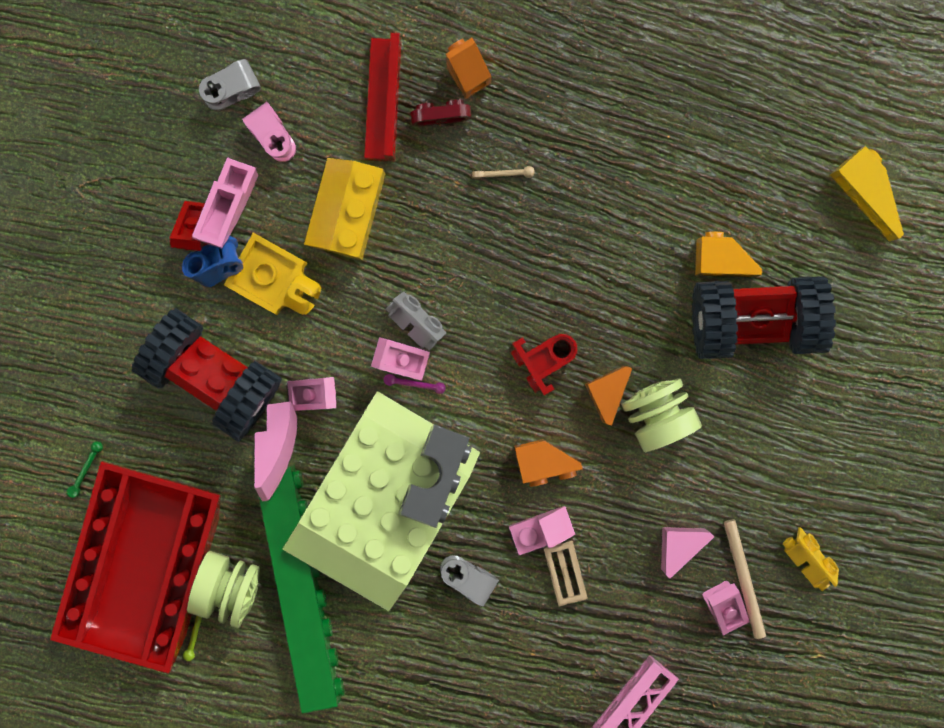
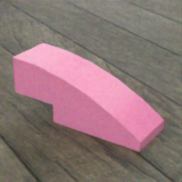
(225, 203)
(274, 448)

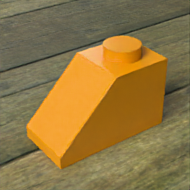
(723, 257)

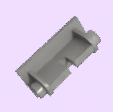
(407, 310)

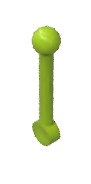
(189, 654)

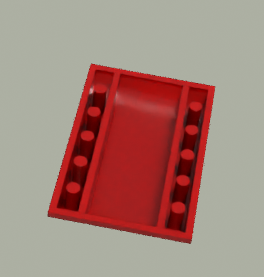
(136, 567)

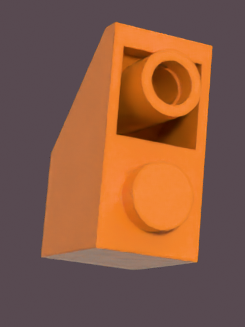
(467, 67)
(542, 460)

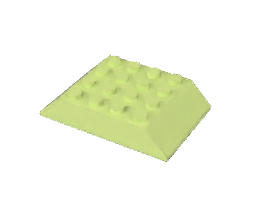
(354, 517)

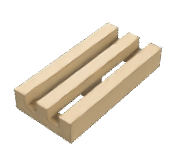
(559, 549)

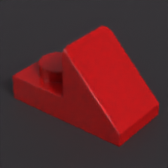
(185, 225)

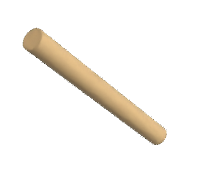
(744, 579)

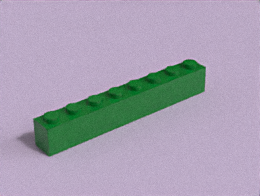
(301, 601)

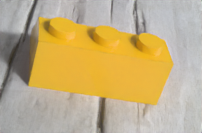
(345, 207)

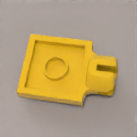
(273, 278)

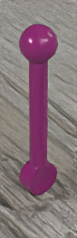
(390, 380)

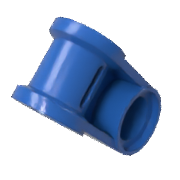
(213, 263)

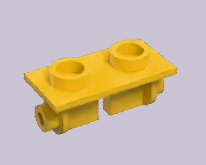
(820, 568)

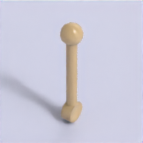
(527, 172)

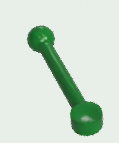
(74, 490)

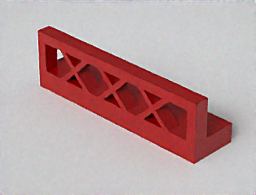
(383, 98)

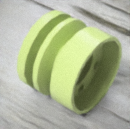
(661, 415)
(223, 589)

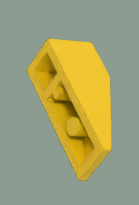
(869, 188)

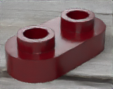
(428, 115)

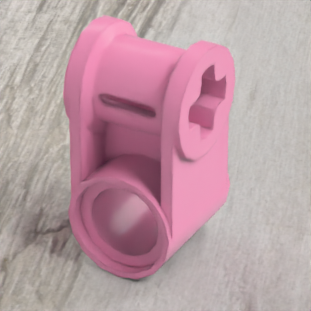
(268, 130)

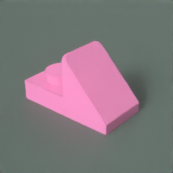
(400, 359)
(312, 394)
(542, 530)
(726, 606)

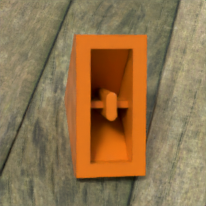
(608, 392)

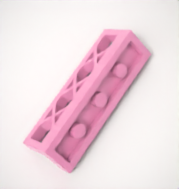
(632, 692)

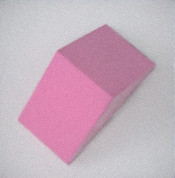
(680, 546)

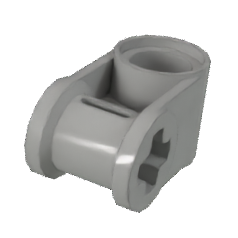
(233, 84)
(472, 582)

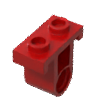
(542, 360)

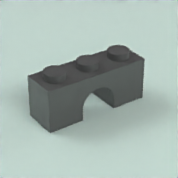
(447, 451)

